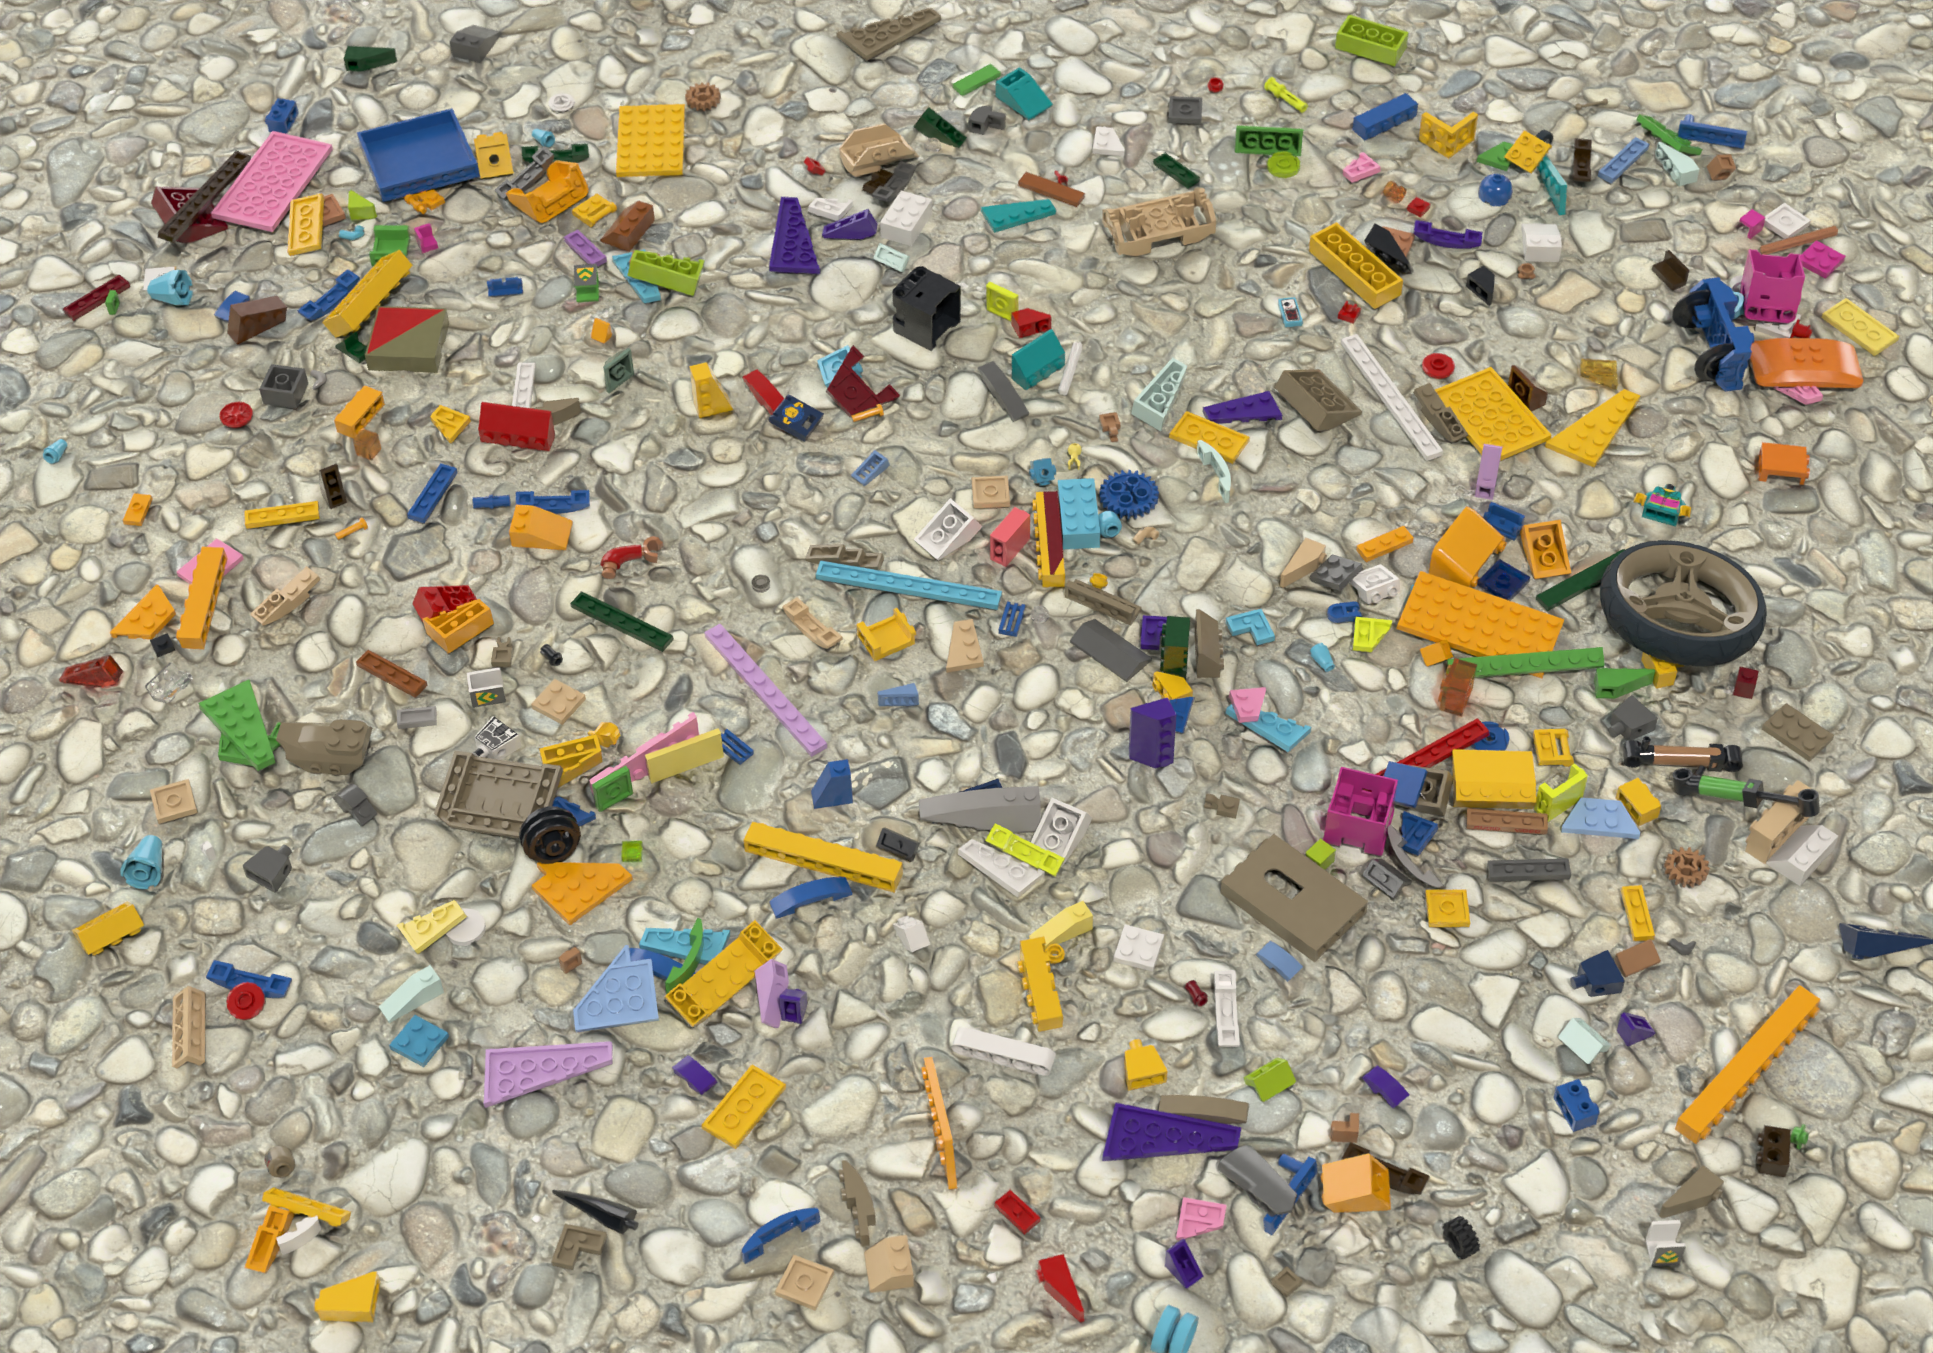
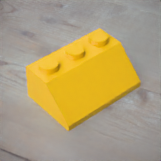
(108, 928)

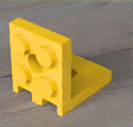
(1447, 139)
(493, 145)

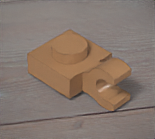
(1110, 423)

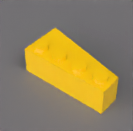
(1039, 984)

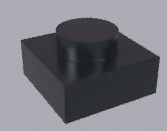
(162, 645)

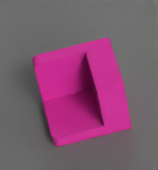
(1754, 221)
(425, 238)

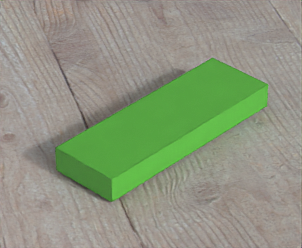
(976, 79)

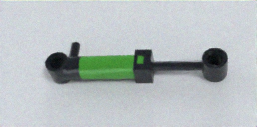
(1748, 792)

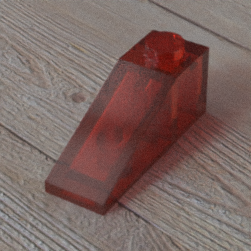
(94, 673)

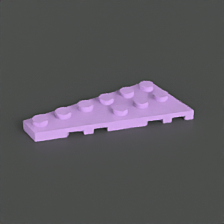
(528, 1069)

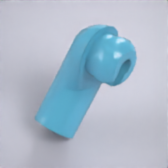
(359, 232)

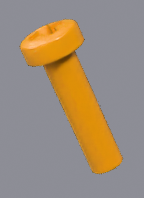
(869, 413)
(351, 529)

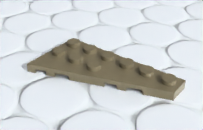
(885, 33)

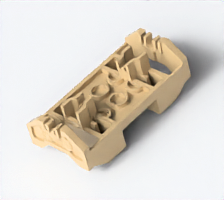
(1159, 221)

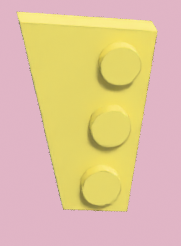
(429, 928)

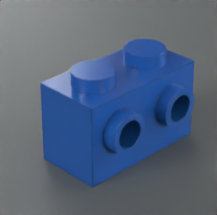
(282, 116)
(1576, 1105)

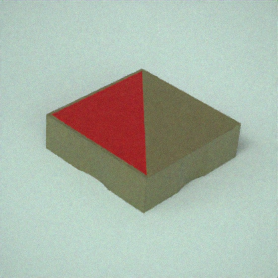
(407, 339)

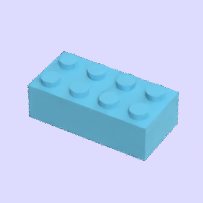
(1078, 513)

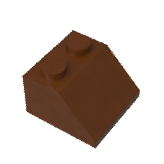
(1527, 388)

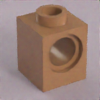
(1721, 167)

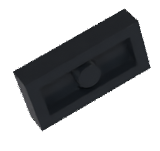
(897, 844)

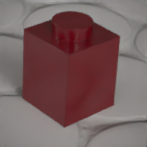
(1745, 682)

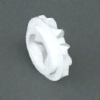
(566, 99)

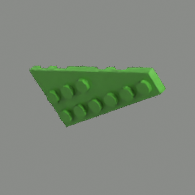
(239, 719)

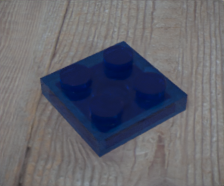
(1503, 580)

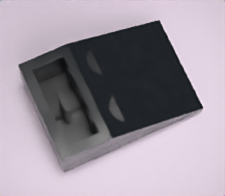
(1382, 243)

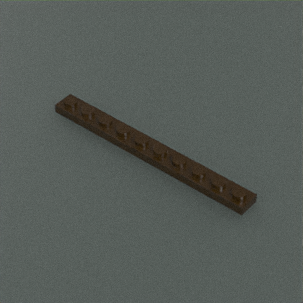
(204, 197)

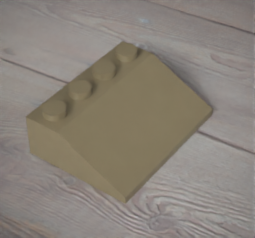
(1316, 398)

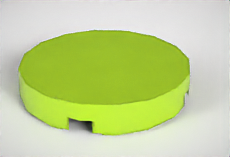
(1283, 165)

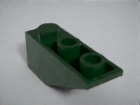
(366, 58)
(935, 126)

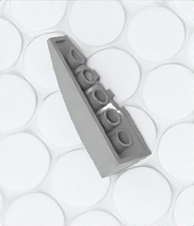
(1009, 807)

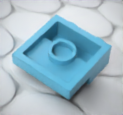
(831, 363)

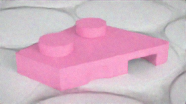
(1361, 168)
(1803, 394)
(1247, 703)
(1199, 1218)

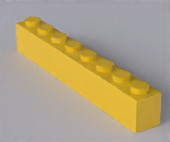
(823, 856)

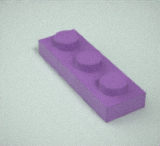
(585, 248)

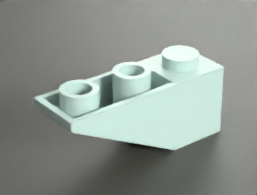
(1679, 166)

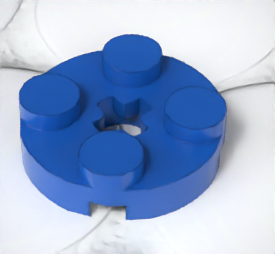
(1498, 735)

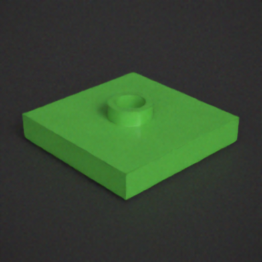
(612, 788)

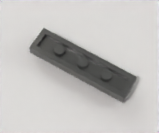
(1529, 869)

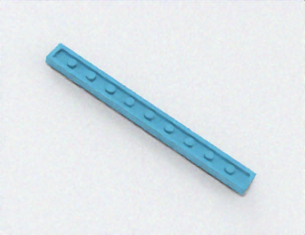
(909, 585)

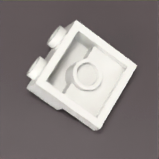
(1376, 584)

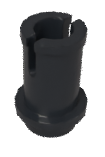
(555, 658)

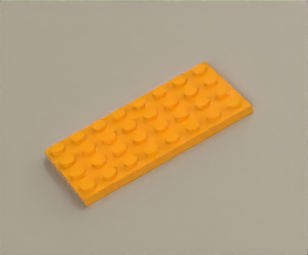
(1476, 620)

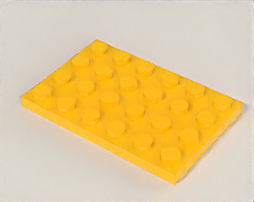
(650, 140)
(1493, 413)

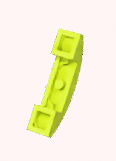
(1024, 850)

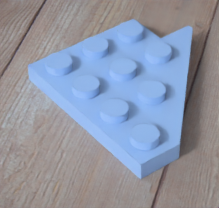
(619, 996)

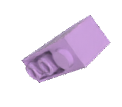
(1488, 471)
(771, 982)

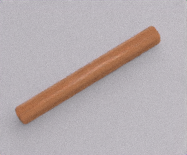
(1799, 240)

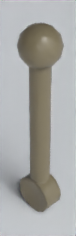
(1578, 106)

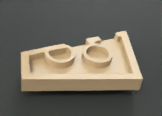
(964, 647)

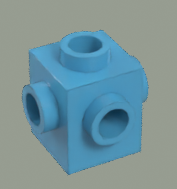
(1036, 468)

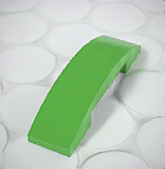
(681, 975)

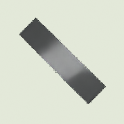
(1003, 390)

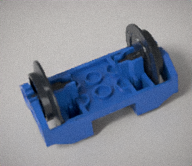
(1712, 308)

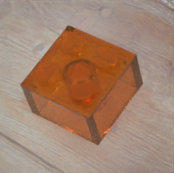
(1457, 687)

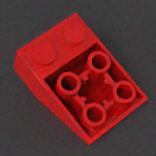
(436, 599)

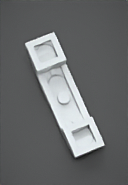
(1226, 1008)

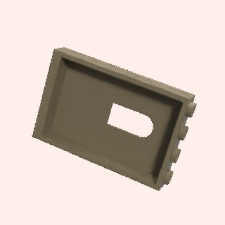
(1313, 917)

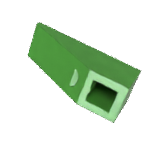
(1615, 683)

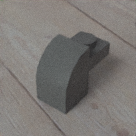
(985, 117)
(354, 800)

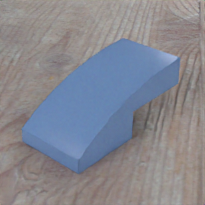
(1280, 960)

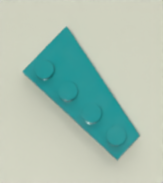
(1554, 183)
(1015, 214)

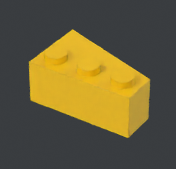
(573, 756)

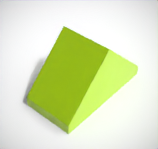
(360, 208)

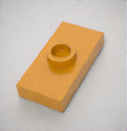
(137, 509)

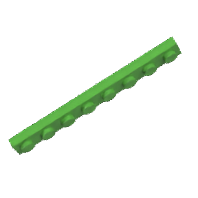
(1537, 662)

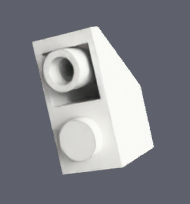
(911, 933)

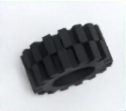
(1461, 1237)

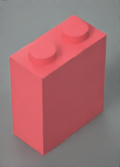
(1010, 536)

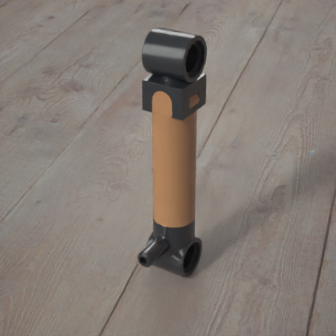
(1713, 757)

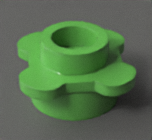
(1799, 1136)

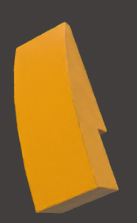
(265, 1242)

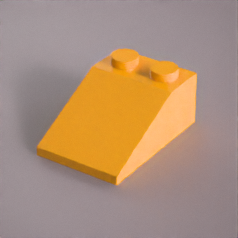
(539, 529)
(1545, 549)

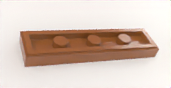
(1051, 189)
(391, 673)

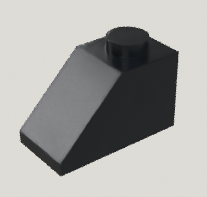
(1482, 284)

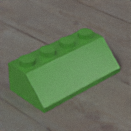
(1268, 140)

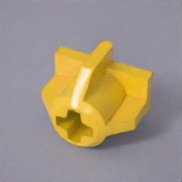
(607, 734)

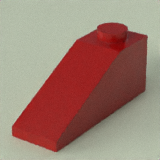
(1060, 1285)

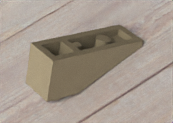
(1694, 1193)

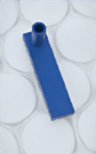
(1711, 134)
(1304, 1175)

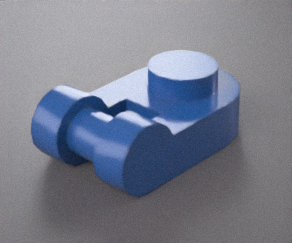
(1338, 612)

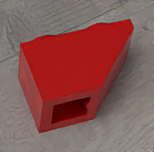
(1030, 322)

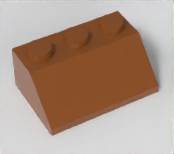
(630, 226)

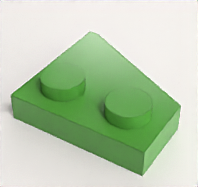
(1495, 156)

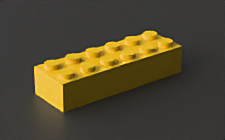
(1355, 265)
(368, 294)

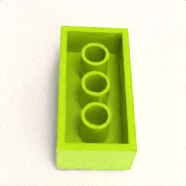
(1371, 40)

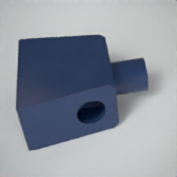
(1599, 976)

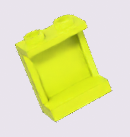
(1564, 796)

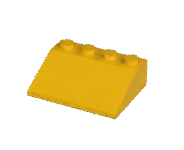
(1493, 779)

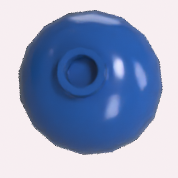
(1495, 189)

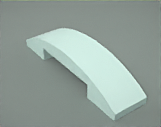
(1209, 455)

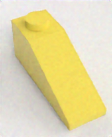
(1066, 925)

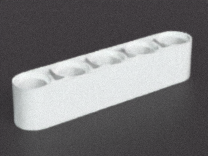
(1003, 1051)

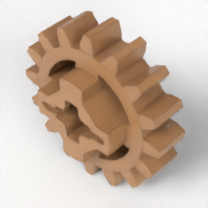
(703, 96)
(1686, 867)

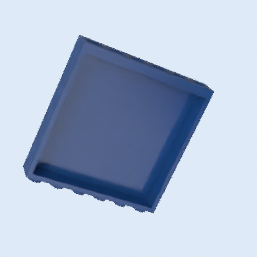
(418, 154)

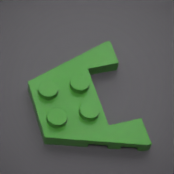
(229, 753)

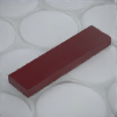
(95, 298)

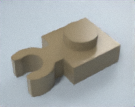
(502, 654)

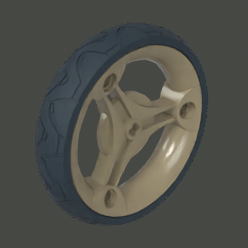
(1683, 602)

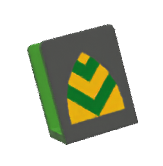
(586, 283)

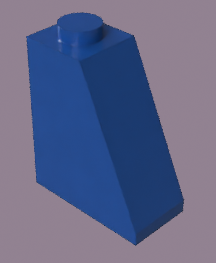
(833, 785)

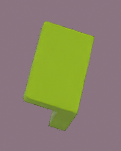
(1271, 1078)

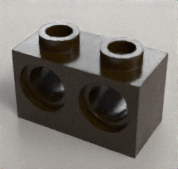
(1777, 1151)

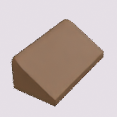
(1637, 958)

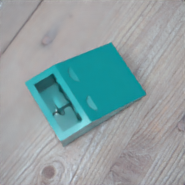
(1022, 94)

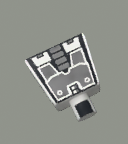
(496, 740)

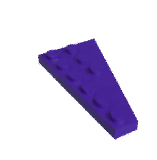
(792, 243)
(1153, 1133)

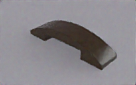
(1582, 160)
(1399, 1179)

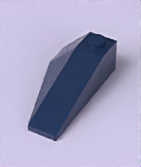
(1867, 942)

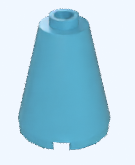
(144, 863)

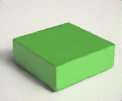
(112, 302)

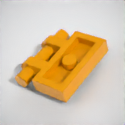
(428, 198)

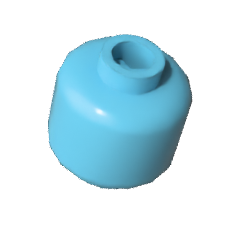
(1109, 524)

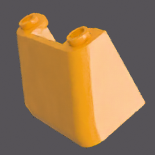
(562, 190)
(1465, 549)

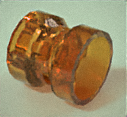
(1394, 191)

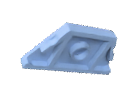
(1601, 819)

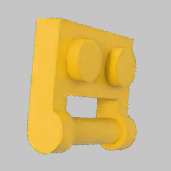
(593, 210)
(1547, 749)

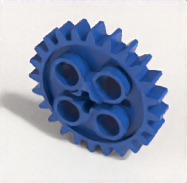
(1129, 494)

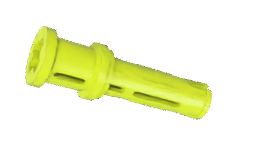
(1280, 91)

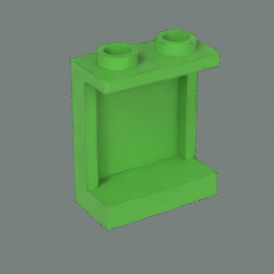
(388, 240)

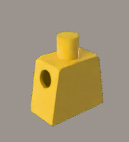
(1143, 1066)

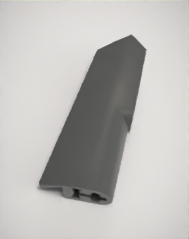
(1259, 1180)

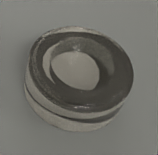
(760, 583)

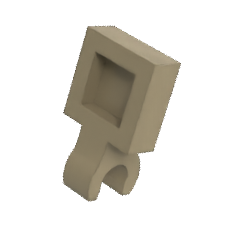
(1225, 806)

